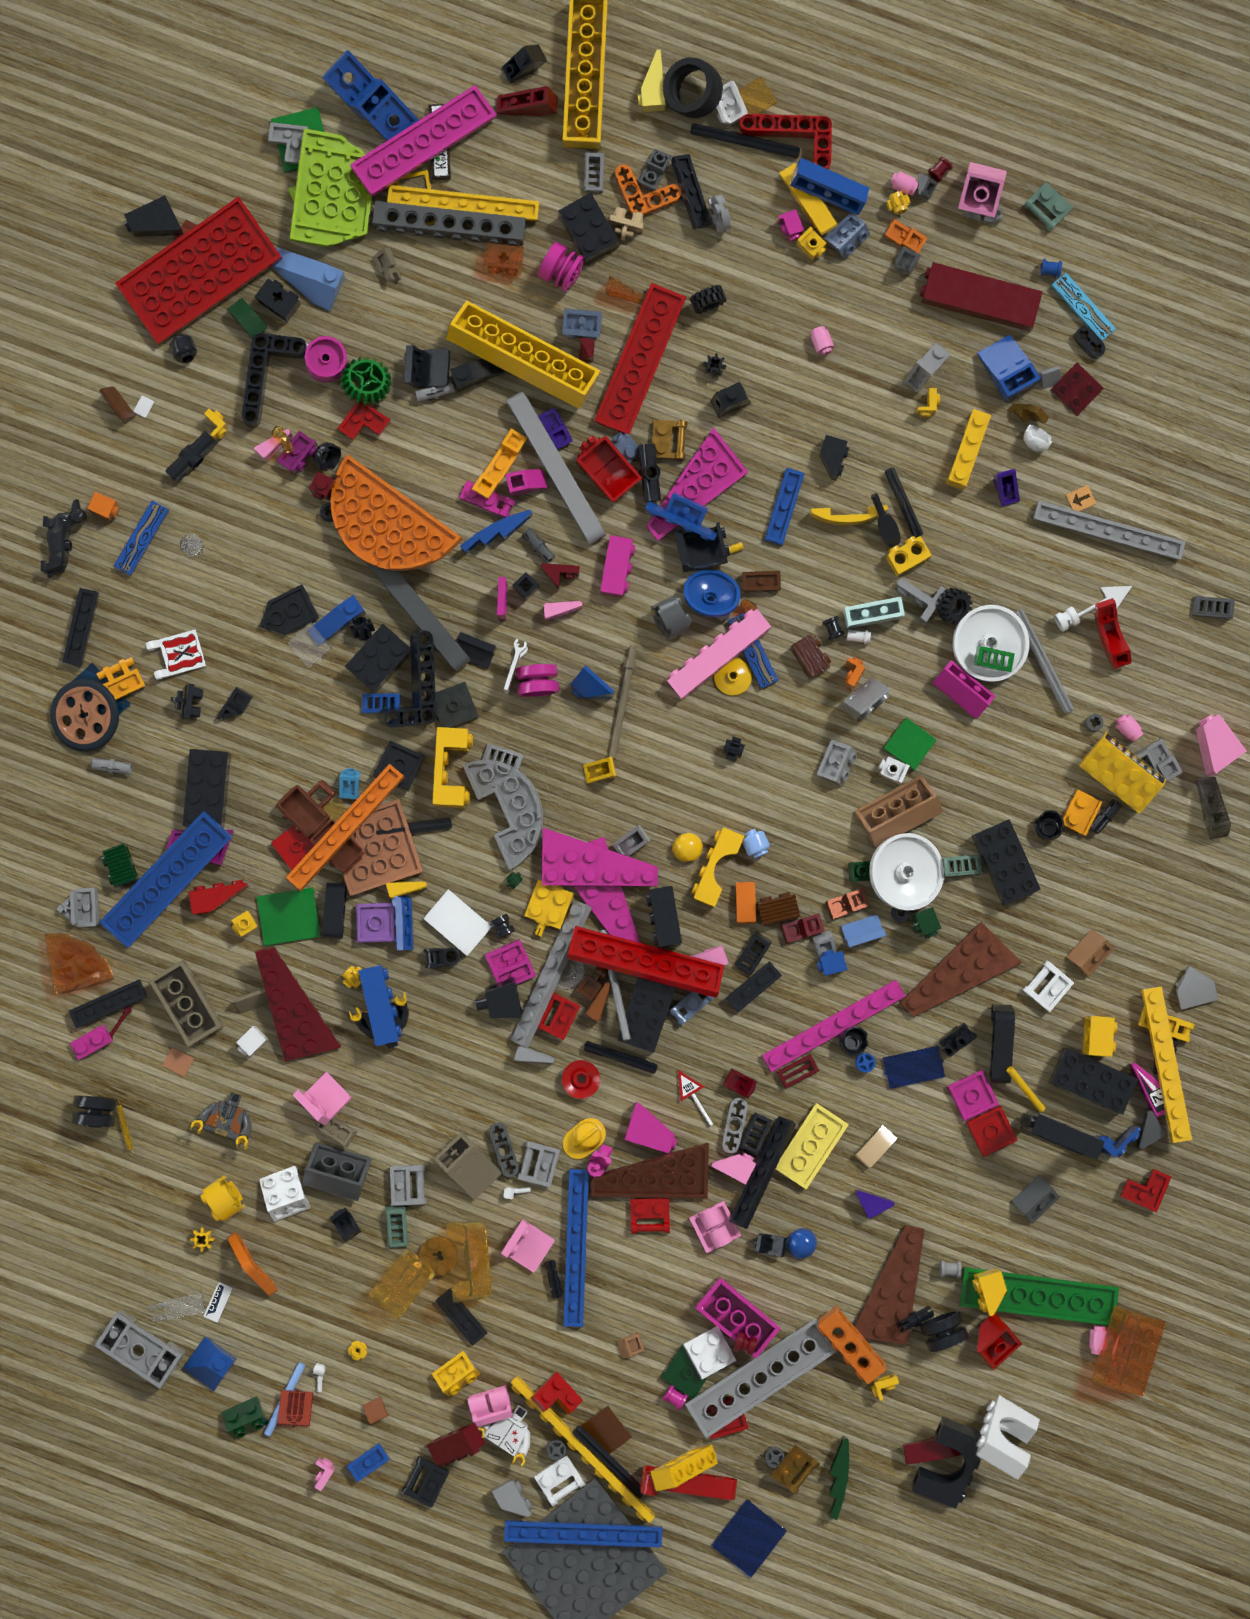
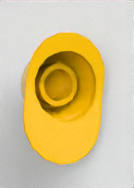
(584, 1138)

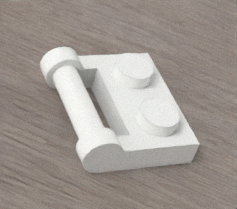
(1053, 990)
(555, 1475)

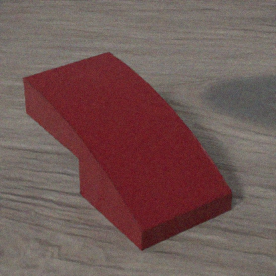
(802, 928)

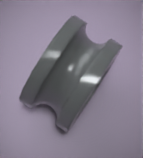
(1088, 726)

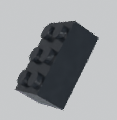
(588, 228)
(378, 658)
(664, 917)

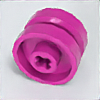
(323, 370)
(537, 680)

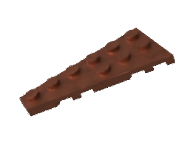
(966, 966)
(666, 1176)
(894, 1290)

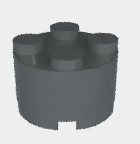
(671, 617)

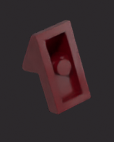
(554, 571)

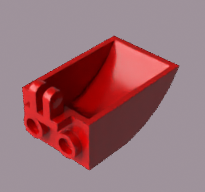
(606, 467)

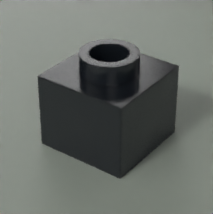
(523, 580)

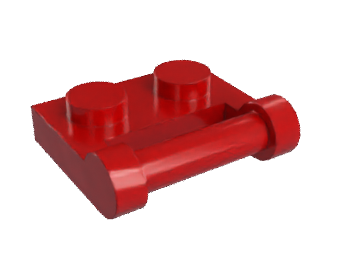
(563, 1017)
(650, 1209)

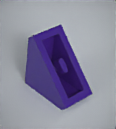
(1007, 487)
(873, 1204)

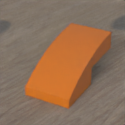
(904, 236)
(745, 902)

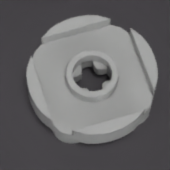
(720, 215)

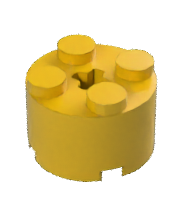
(223, 1199)

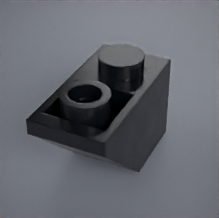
(524, 62)
(831, 455)

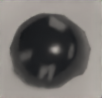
(326, 456)
(1049, 825)
(853, 1041)

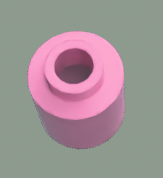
(904, 183)
(822, 341)
(1129, 727)
(1097, 1339)

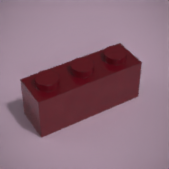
(456, 1445)

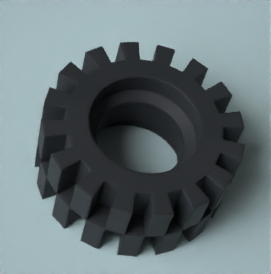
(708, 299)
(946, 603)

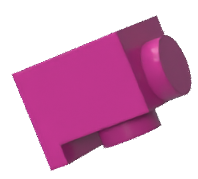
(791, 225)

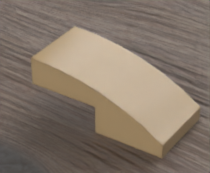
(875, 1147)

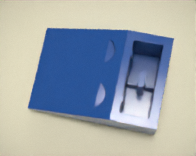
(1009, 367)

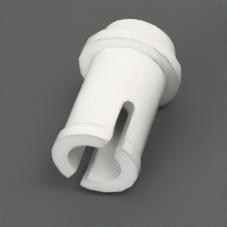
(859, 636)

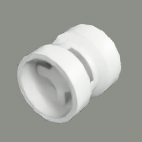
(1067, 619)

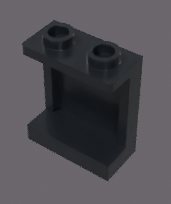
(699, 553)

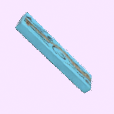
(1083, 307)

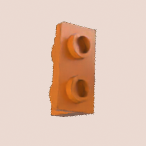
(854, 675)

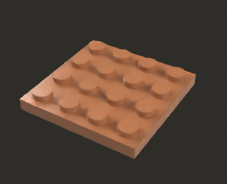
(387, 855)

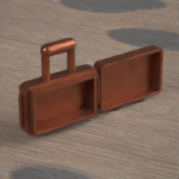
(313, 820)

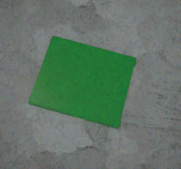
(309, 118)
(288, 916)

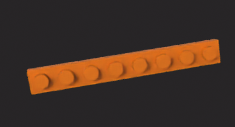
(345, 827)

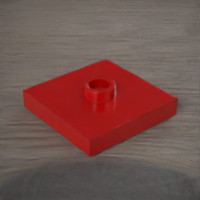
(292, 846)
(991, 1131)

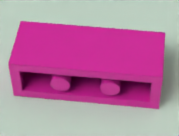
(617, 566)
(963, 689)

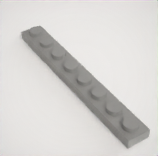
(1109, 530)
(549, 976)

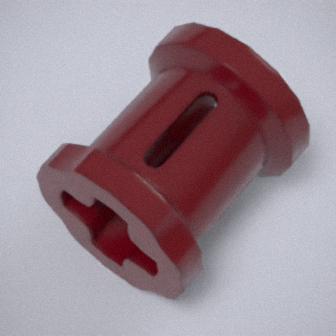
(940, 169)

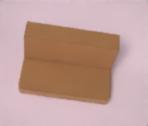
(1090, 952)

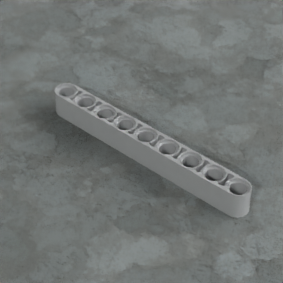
(555, 468)

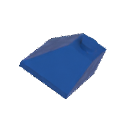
(590, 686)
(209, 1363)

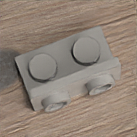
(837, 762)

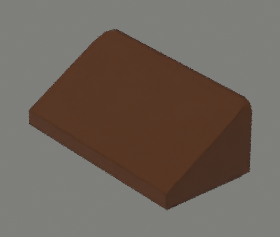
(117, 403)

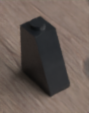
(153, 219)

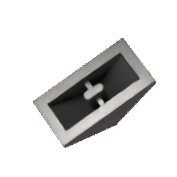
(1150, 1130)

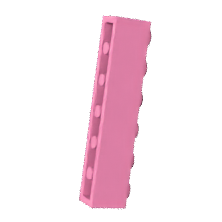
(719, 653)

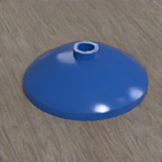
(711, 593)

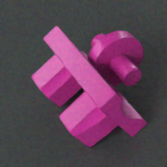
(599, 1161)

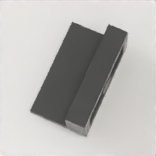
(1035, 1199)

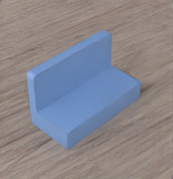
(863, 931)

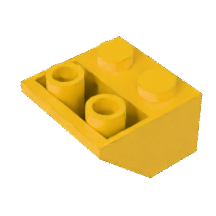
(990, 1288)

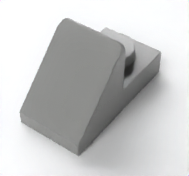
(631, 841)

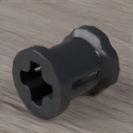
(828, 623)

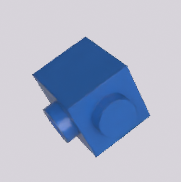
(831, 962)

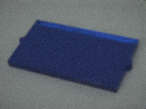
(913, 1067)

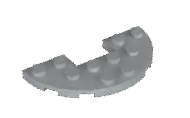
(518, 801)

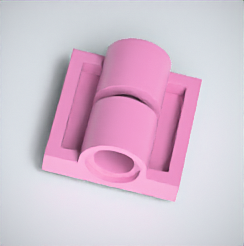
(714, 1226)
(490, 1406)

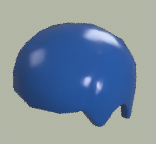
(802, 1243)

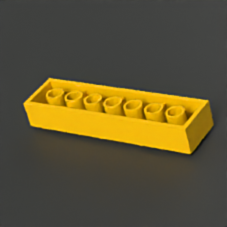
(585, 74)
(522, 354)

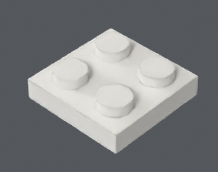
(709, 1352)

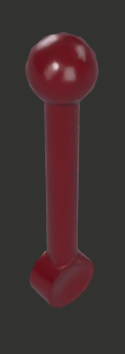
(127, 1010)

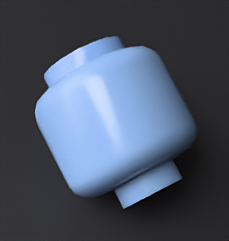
(755, 843)

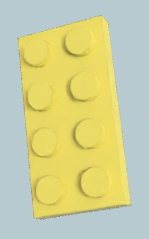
(811, 1146)

